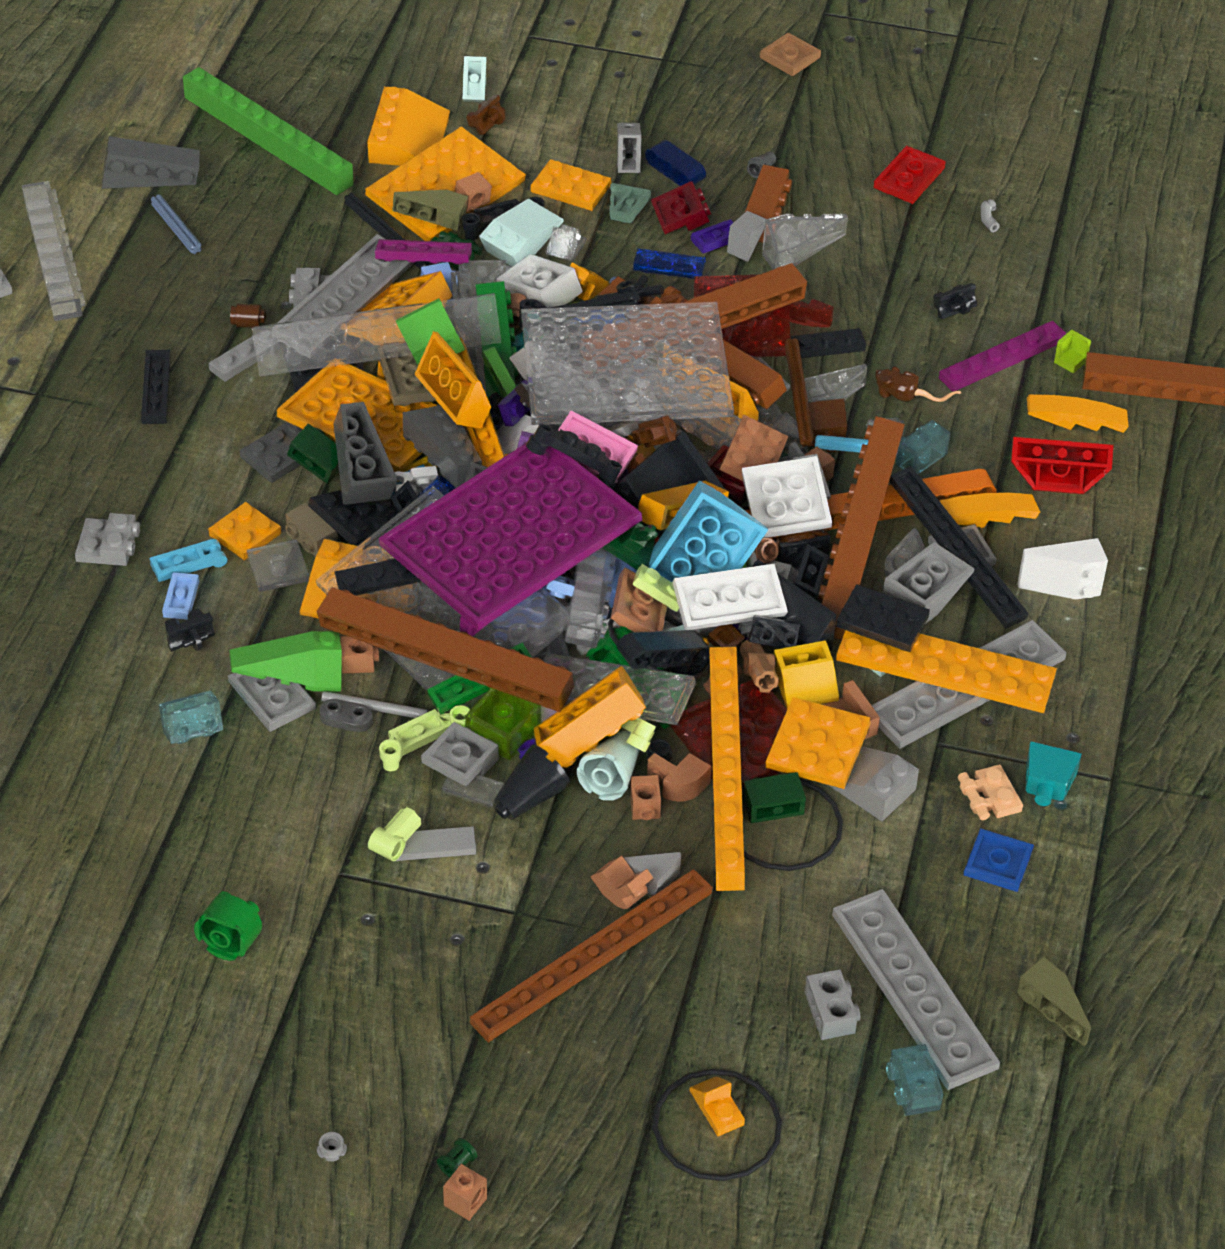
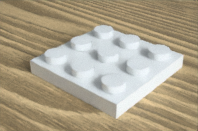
(787, 496)

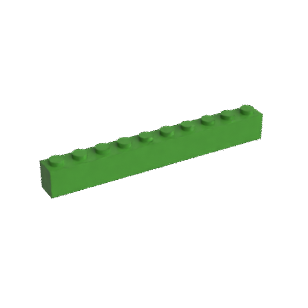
(268, 131)

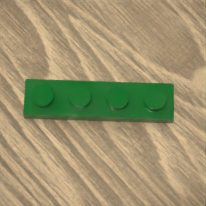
(460, 690)

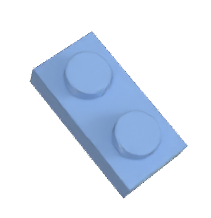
(561, 586)
(180, 595)

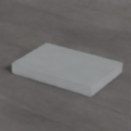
(272, 701)

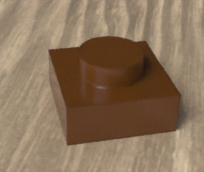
(725, 636)

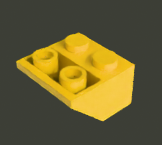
(806, 673)

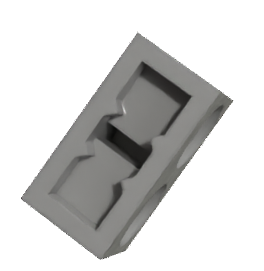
(827, 1005)

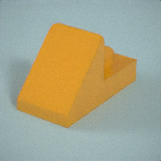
(590, 282)
(717, 1105)

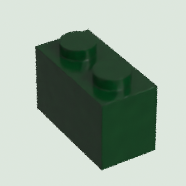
(315, 453)
(774, 797)

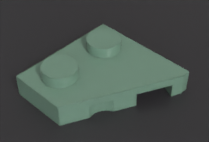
(627, 202)

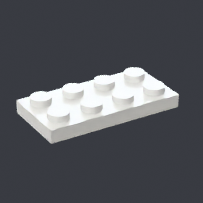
(729, 596)

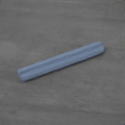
(176, 224)

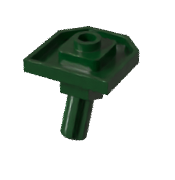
(634, 545)

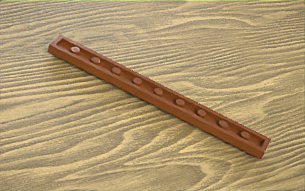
(590, 955)

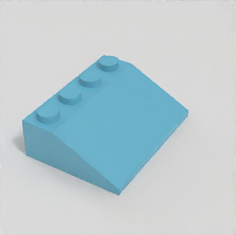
(706, 536)

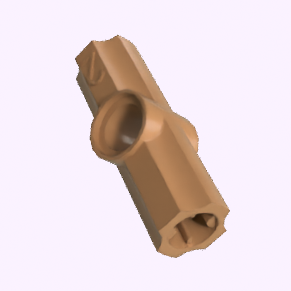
(759, 666)

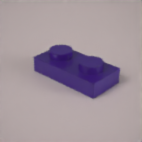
(712, 237)
(511, 408)

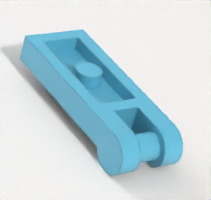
(188, 559)

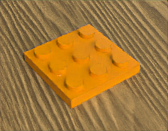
(818, 742)

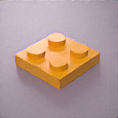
(244, 530)

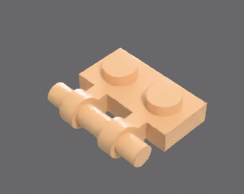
(996, 788)

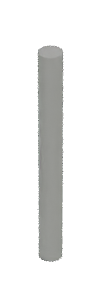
(375, 705)

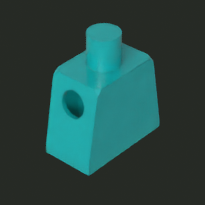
(1050, 772)

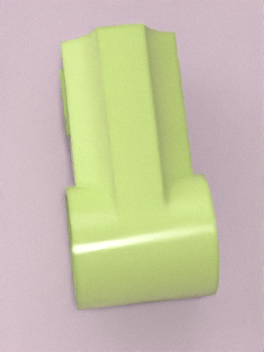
(392, 838)

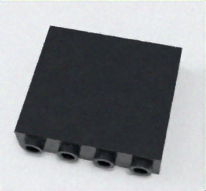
(667, 467)

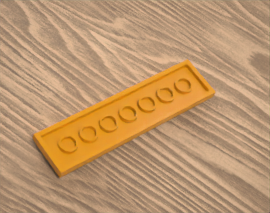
(956, 668)

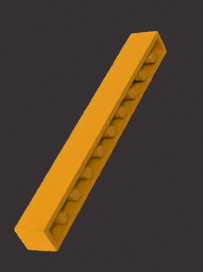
(726, 770)

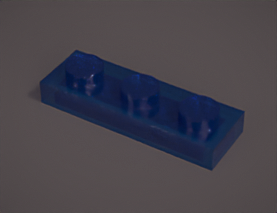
(669, 263)

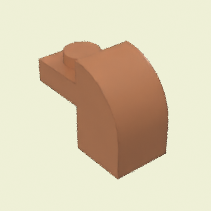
(680, 781)
(620, 883)

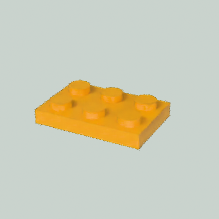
(571, 185)

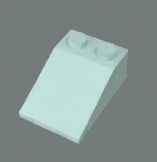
(519, 232)

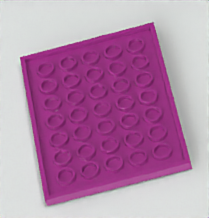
(509, 532)

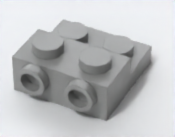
(304, 283)
(108, 540)
(461, 754)

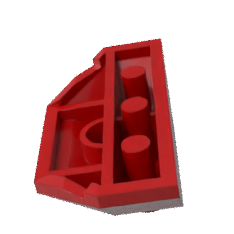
(1061, 464)

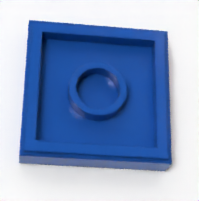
(998, 860)

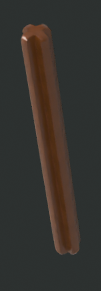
(799, 392)

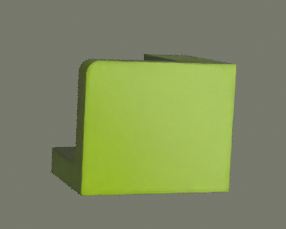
(1072, 351)

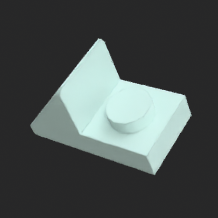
(474, 79)

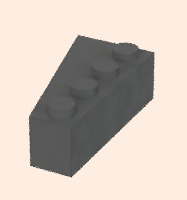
(148, 164)
(441, 442)
(361, 457)

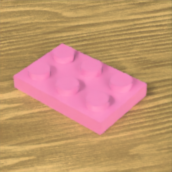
(613, 445)

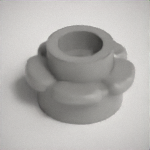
(329, 1140)

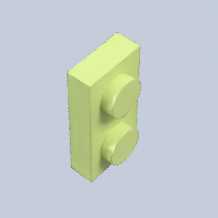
(656, 586)

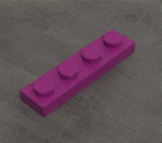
(423, 251)

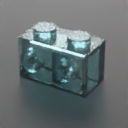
(923, 447)
(191, 717)
(915, 1080)

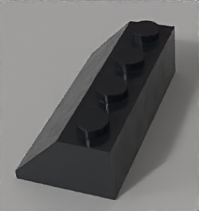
(815, 619)

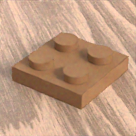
(790, 54)

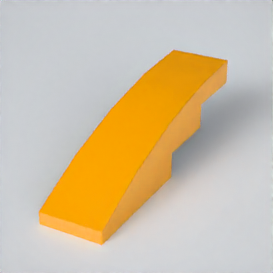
(1068, 411)
(987, 507)

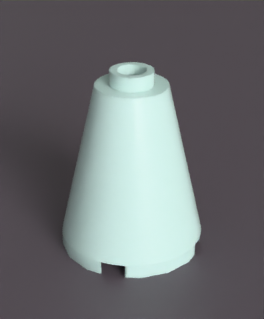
(608, 767)

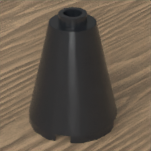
(530, 784)

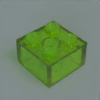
(504, 720)

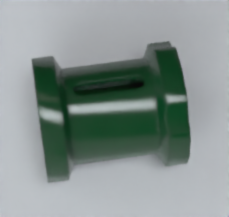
(459, 1154)

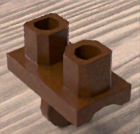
(487, 115)
(655, 432)

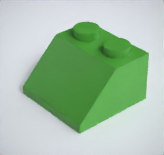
(421, 323)

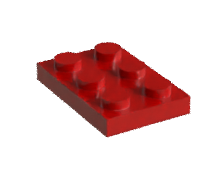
(909, 174)

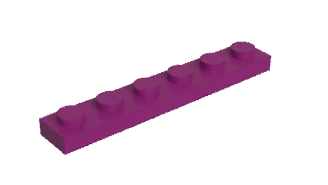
(1001, 356)

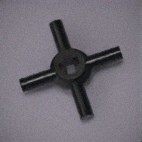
(638, 286)

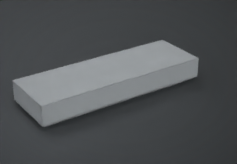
(439, 843)

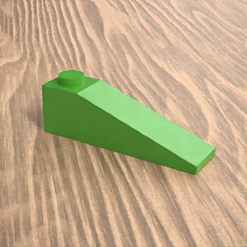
(303, 659)

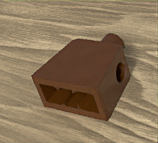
(828, 418)

